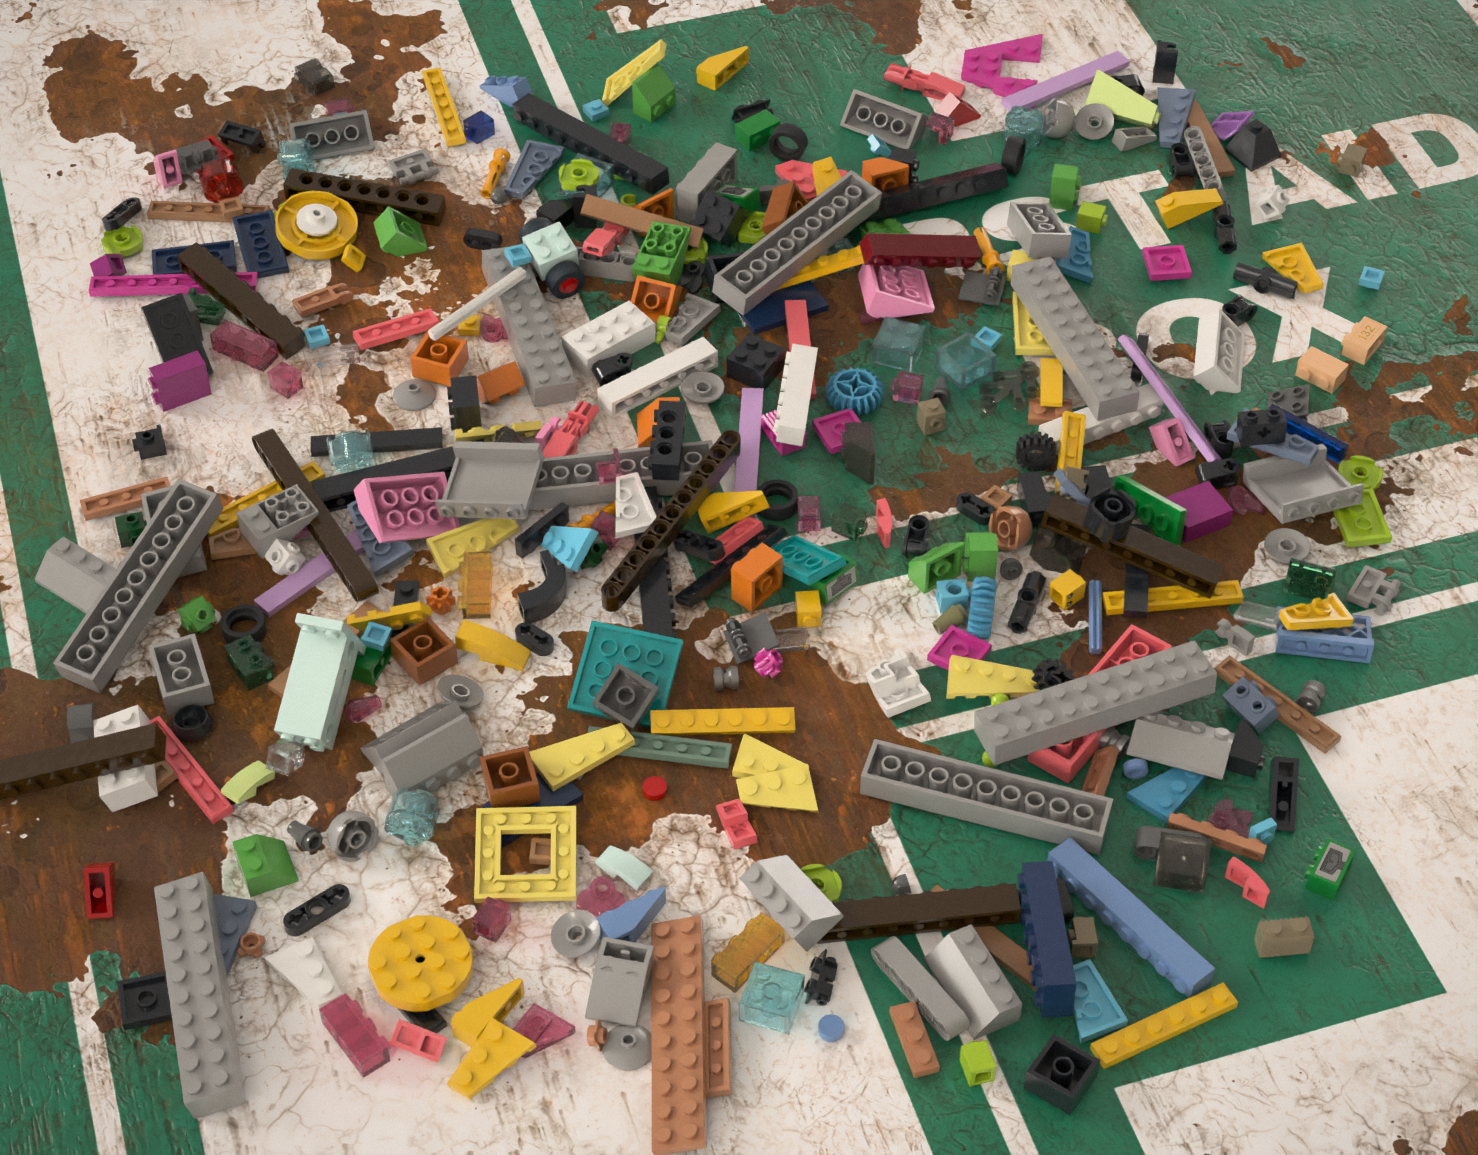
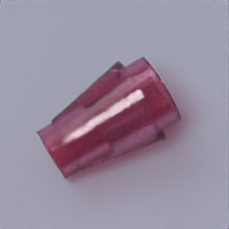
(362, 707)

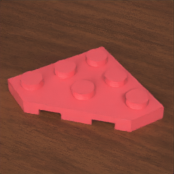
(802, 175)

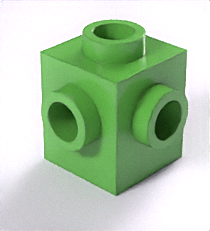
(197, 615)

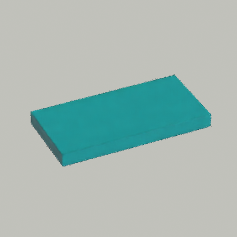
(807, 560)

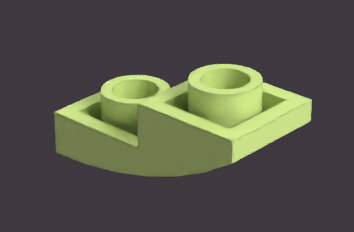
(246, 781)

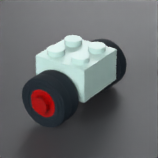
(553, 256)

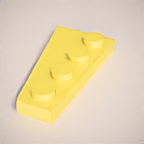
(982, 678)

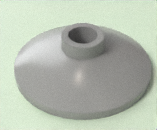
(1094, 114)
(702, 387)
(414, 395)
(1286, 543)
(460, 689)
(569, 927)
(628, 1056)

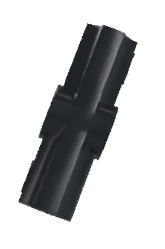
(1224, 228)
(1265, 280)
(1026, 602)

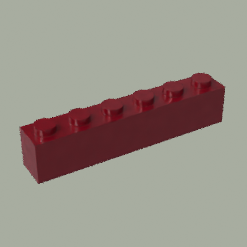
(919, 250)

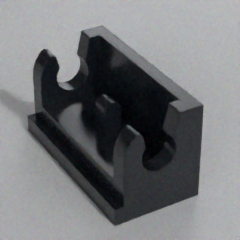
(1164, 63)
(242, 135)
(578, 200)

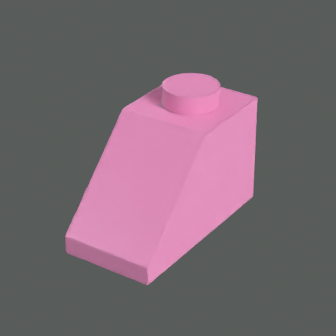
(168, 169)
(1172, 441)

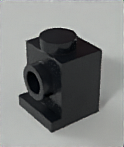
(150, 443)

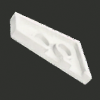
(633, 506)
(306, 971)

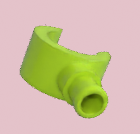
(628, 200)
(661, 328)

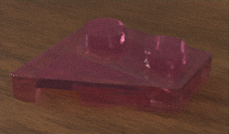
(542, 1028)

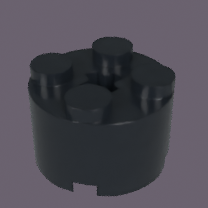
(1110, 514)

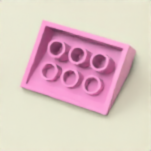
(894, 291)
(404, 506)

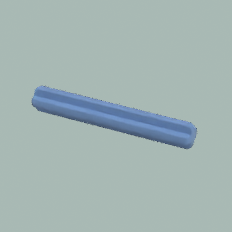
(1095, 617)

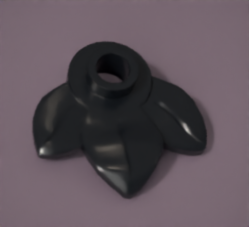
(692, 278)

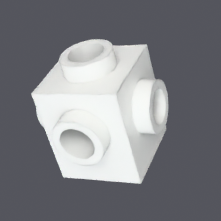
(1272, 201)
(285, 557)

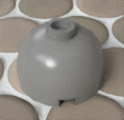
(1059, 119)
(352, 835)

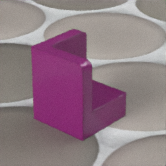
(108, 265)

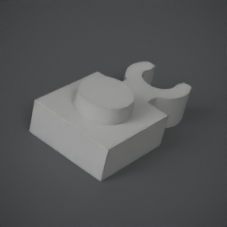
(1237, 637)

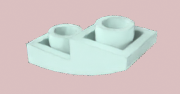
(630, 869)

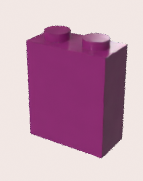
(179, 381)
(1205, 510)

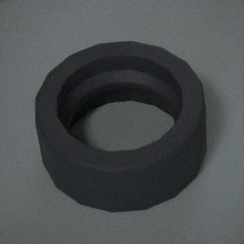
(793, 132)
(1013, 154)
(782, 488)
(241, 613)

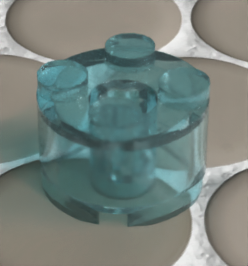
(1026, 124)
(295, 155)
(350, 449)
(412, 816)

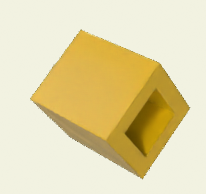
(1067, 589)
(808, 608)

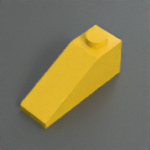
(721, 67)
(1186, 205)
(729, 507)
(475, 1015)

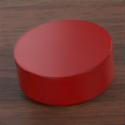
(654, 788)

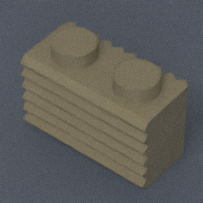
(1284, 937)

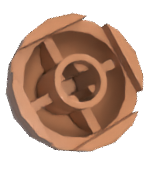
(1011, 526)

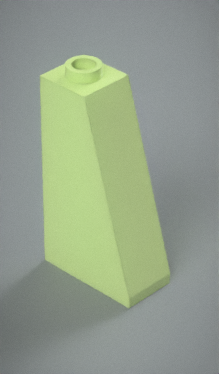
(1123, 101)

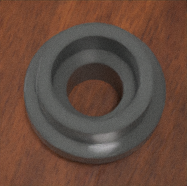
(1009, 564)

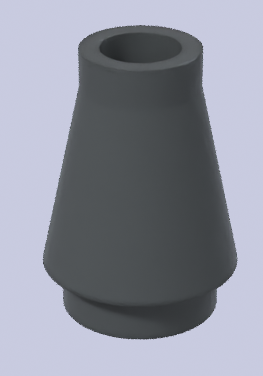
(941, 390)
(306, 836)

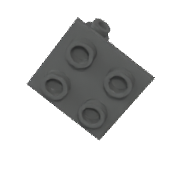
(195, 155)
(983, 287)
(1292, 400)
(750, 637)

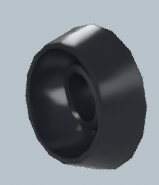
(192, 722)

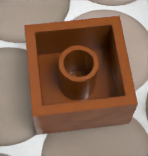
(423, 651)
(510, 778)

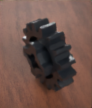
(1056, 674)

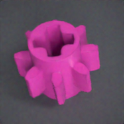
(768, 662)

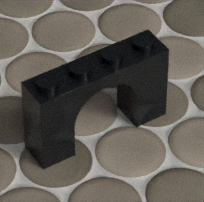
(1035, 498)

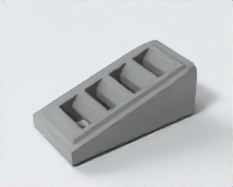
(1132, 137)

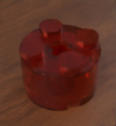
(220, 180)

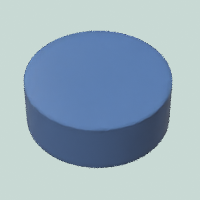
(1135, 768)
(831, 1028)

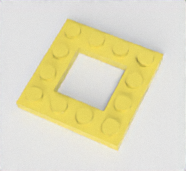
(556, 886)

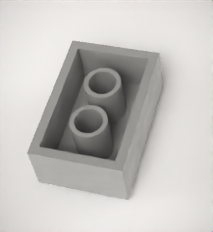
(181, 673)

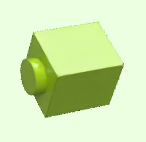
(1091, 217)
(977, 1062)

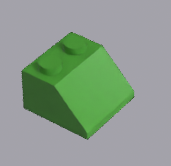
(652, 94)
(399, 233)
(936, 565)
(264, 863)

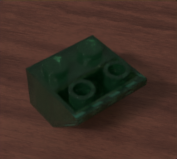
(1309, 579)

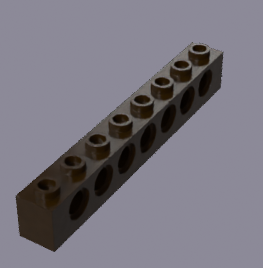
(369, 196)

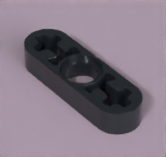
(121, 214)
(1142, 343)
(699, 545)
(315, 919)

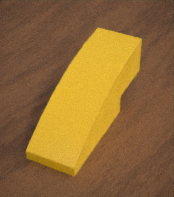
(1050, 382)
(491, 646)

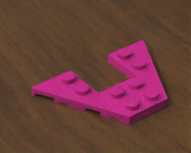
(983, 64)

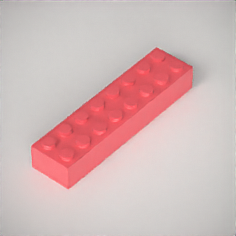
(1069, 757)

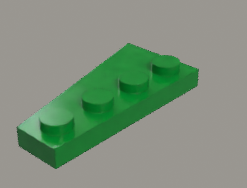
(1155, 510)

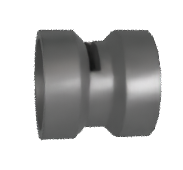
(726, 678)
(1311, 696)
(1112, 737)

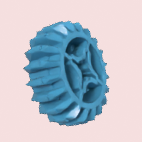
(854, 390)
(982, 607)

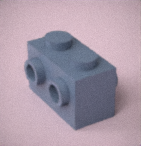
(1251, 705)

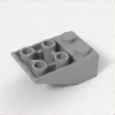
(276, 517)
(620, 982)

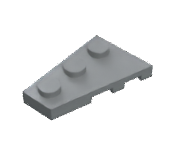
(691, 318)

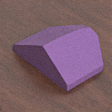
(1230, 123)

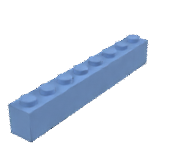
(1131, 919)

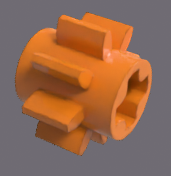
(441, 600)

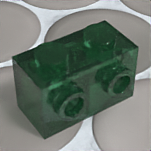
(249, 662)

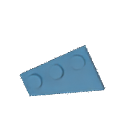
(1078, 262)
(1166, 792)

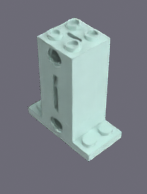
(318, 682)

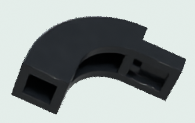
(549, 596)

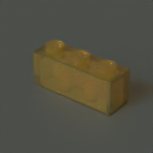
(475, 585)
(754, 944)

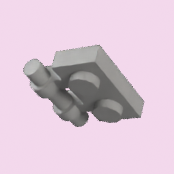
(411, 163)
(1367, 586)

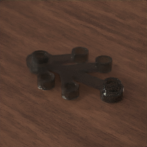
(1027, 371)

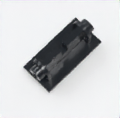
(745, 111)
(816, 986)

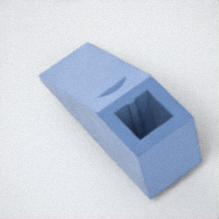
(506, 88)
(632, 917)

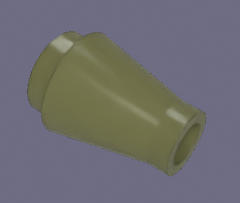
(954, 615)

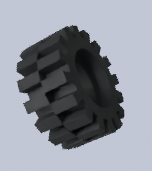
(1035, 442)

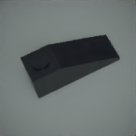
(1283, 792)

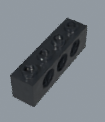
(668, 440)

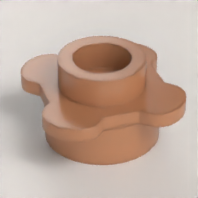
(248, 940)
(597, 1035)

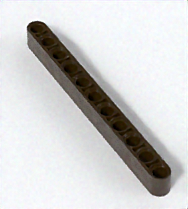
(670, 521)
(323, 527)

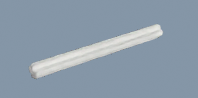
(477, 303)

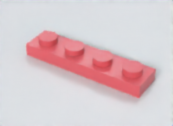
(395, 329)

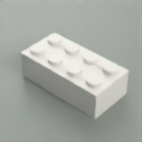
(615, 332)
(126, 786)

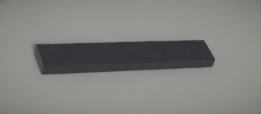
(389, 440)
(722, 571)
(1136, 587)

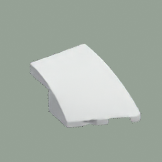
(896, 685)

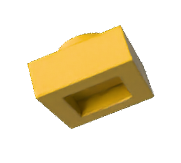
(353, 258)
(470, 326)

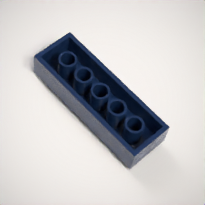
(1046, 940)

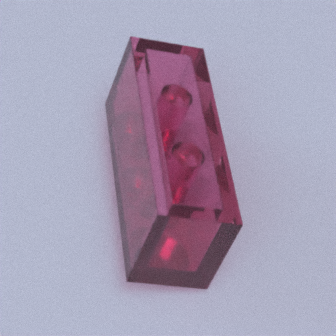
(244, 345)
(355, 1034)

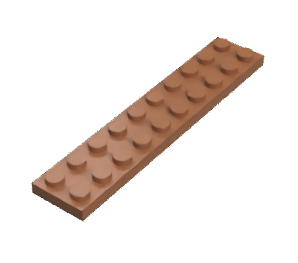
(678, 1037)

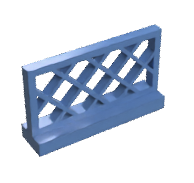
(1326, 645)

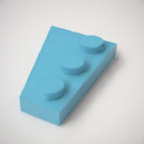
(569, 544)
(1094, 1004)

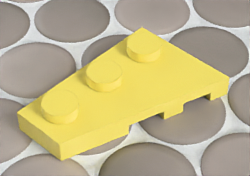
(759, 758)
(782, 788)

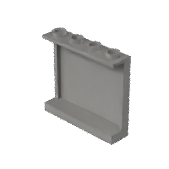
(491, 480)
(1300, 490)

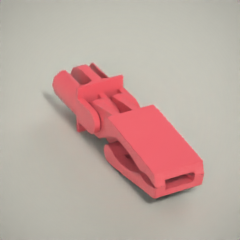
(931, 85)
(603, 240)
(574, 427)

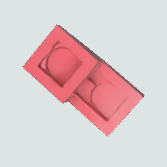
(884, 522)
(736, 824)
(1254, 887)
(418, 1040)

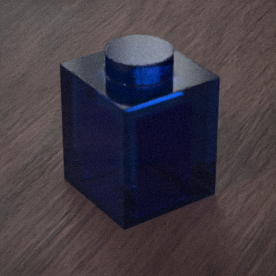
(478, 127)

